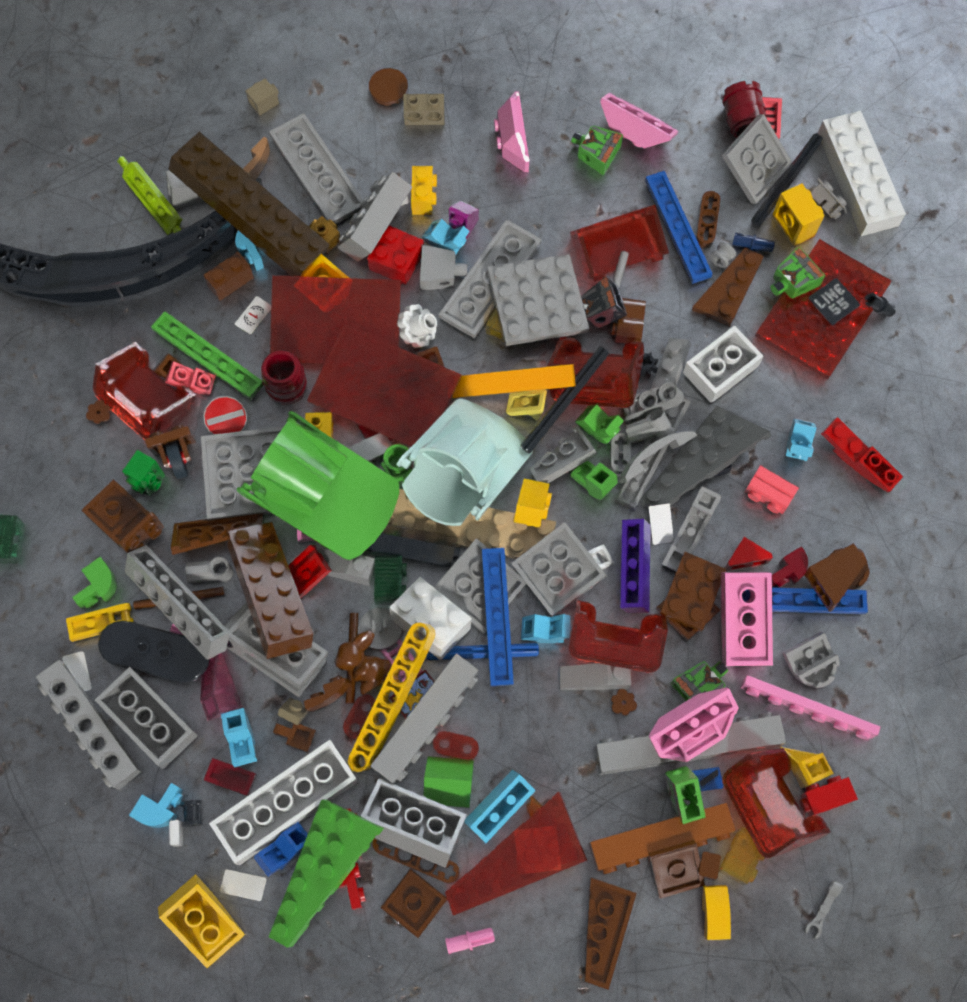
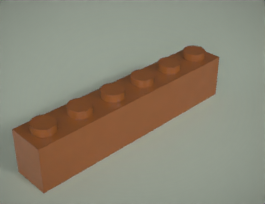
(637, 843)

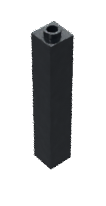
(417, 545)

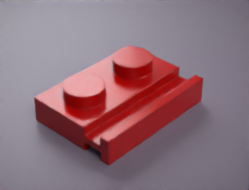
(308, 569)

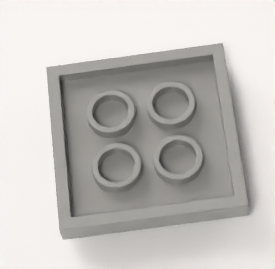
(757, 159)
(558, 569)
(465, 585)

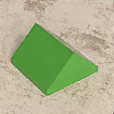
(448, 781)

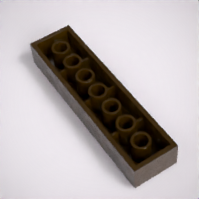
(247, 205)

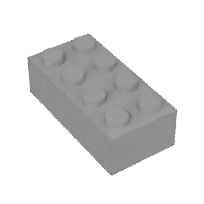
(374, 216)
(146, 718)
(414, 822)

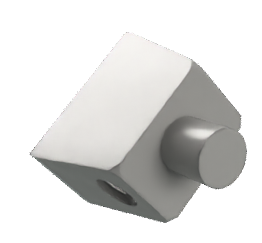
(180, 194)
(439, 268)

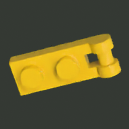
(94, 622)

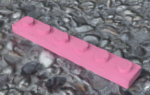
(819, 712)

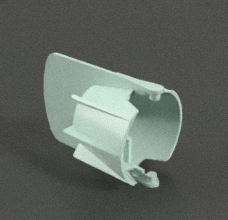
(462, 463)

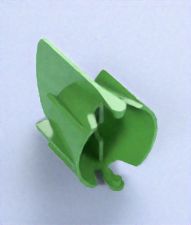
(323, 489)

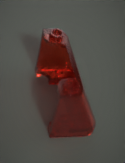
(632, 232)
(612, 383)
(138, 392)
(617, 644)
(768, 805)

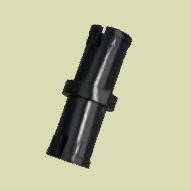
(880, 304)

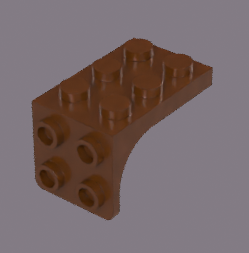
(123, 518)

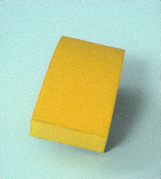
(717, 912)

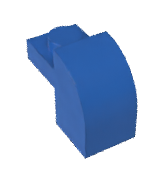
(282, 850)

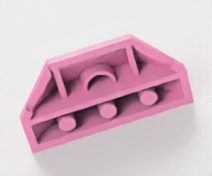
(635, 123)
(512, 133)
(694, 725)

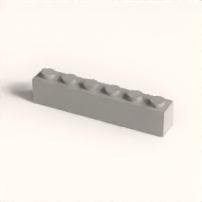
(424, 720)

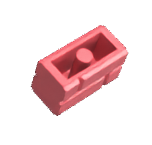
(771, 490)

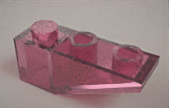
(218, 690)

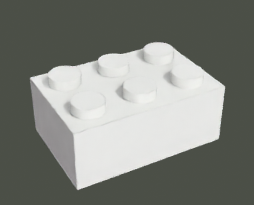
(722, 364)
(427, 605)

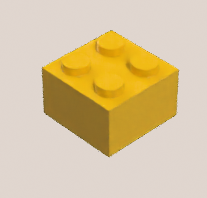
(798, 214)

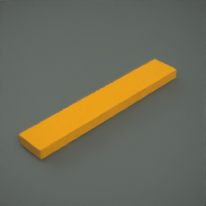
(516, 381)

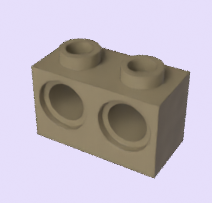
(424, 109)

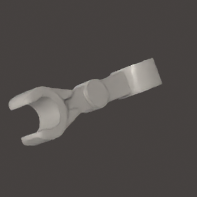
(833, 891)

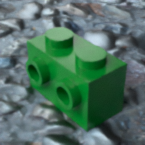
(143, 474)

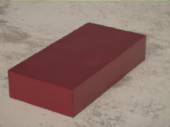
(230, 777)

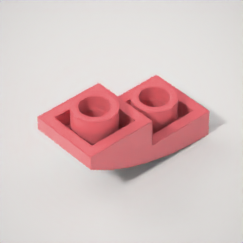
(197, 379)

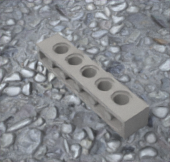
(177, 602)
(126, 768)

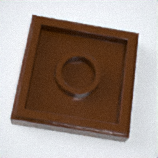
(676, 869)
(414, 903)

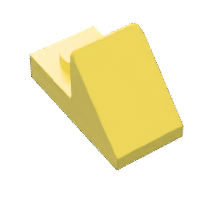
(527, 403)

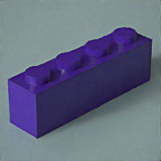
(635, 566)

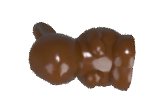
(367, 669)

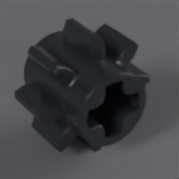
(650, 367)

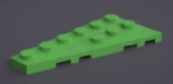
(325, 861)

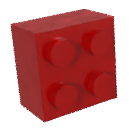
(396, 255)

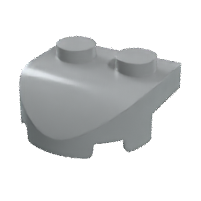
(812, 661)

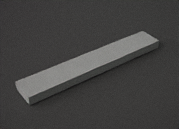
(634, 488)

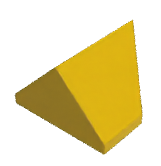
(808, 766)

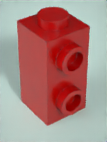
(827, 797)

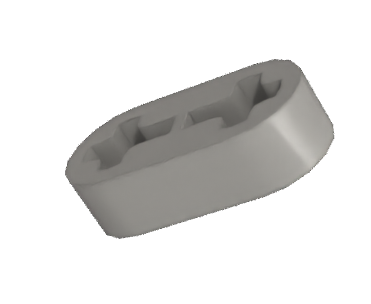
(615, 453)

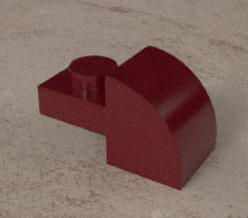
(793, 568)

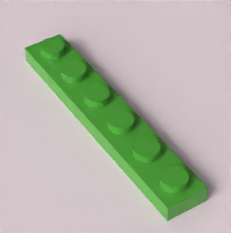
(207, 355)

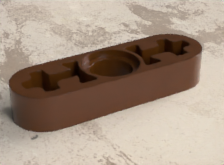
(713, 212)

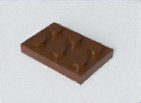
(692, 591)

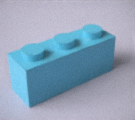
(499, 806)

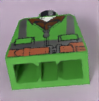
(598, 147)
(796, 275)
(699, 680)
(681, 786)

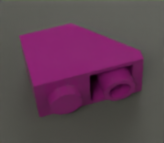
(463, 215)

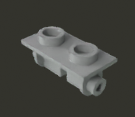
(834, 204)

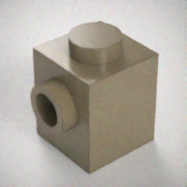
(262, 96)

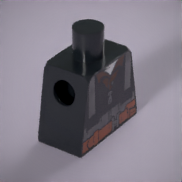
(603, 303)

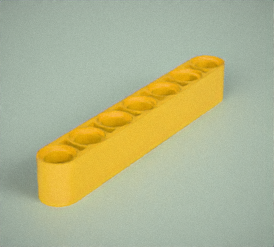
(382, 702)

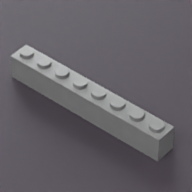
(639, 752)

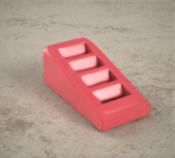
(775, 103)

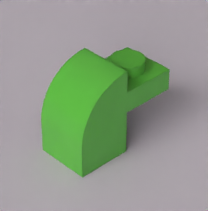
(599, 424)
(596, 479)
(102, 584)

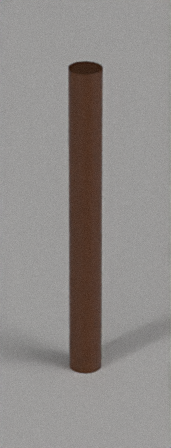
(200, 594)
(353, 632)

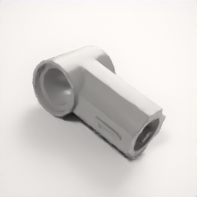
(654, 424)
(207, 571)

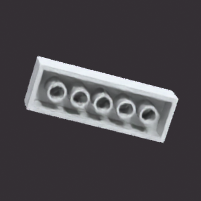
(861, 173)
(283, 802)

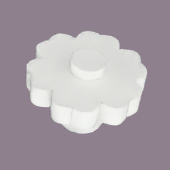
(417, 326)

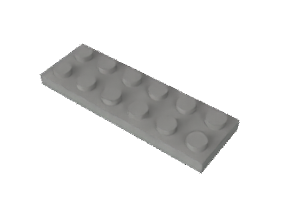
(317, 169)
(473, 299)

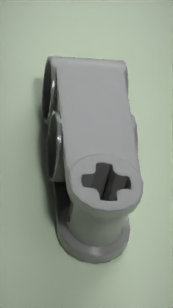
(640, 408)

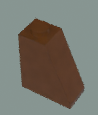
(835, 574)

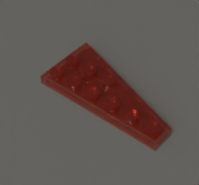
(529, 854)

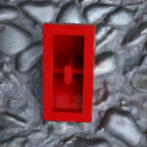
(748, 555)

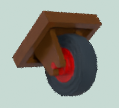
(171, 443)

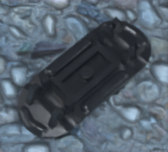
(151, 651)

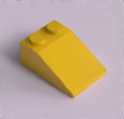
(200, 921)

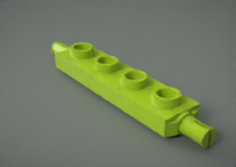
(150, 196)

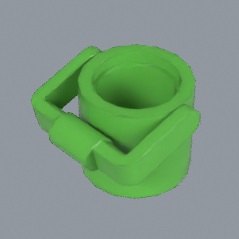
(391, 458)

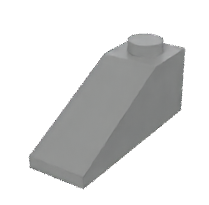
(356, 570)
(594, 677)

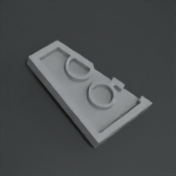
(565, 457)

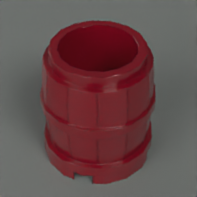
(742, 105)
(283, 377)

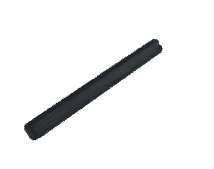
(787, 179)
(564, 400)

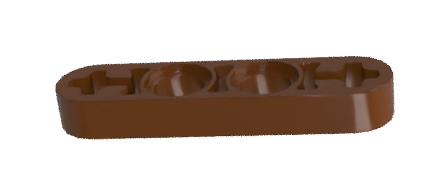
(414, 863)

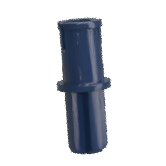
(753, 242)

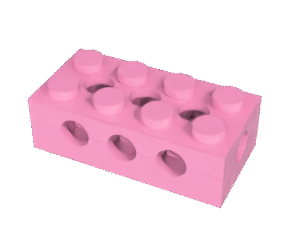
(760, 626)

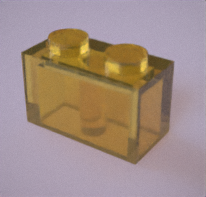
(741, 858)

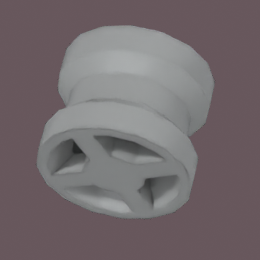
(722, 255)

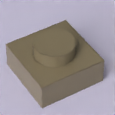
(293, 711)

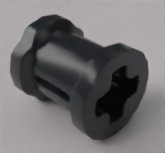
(191, 813)

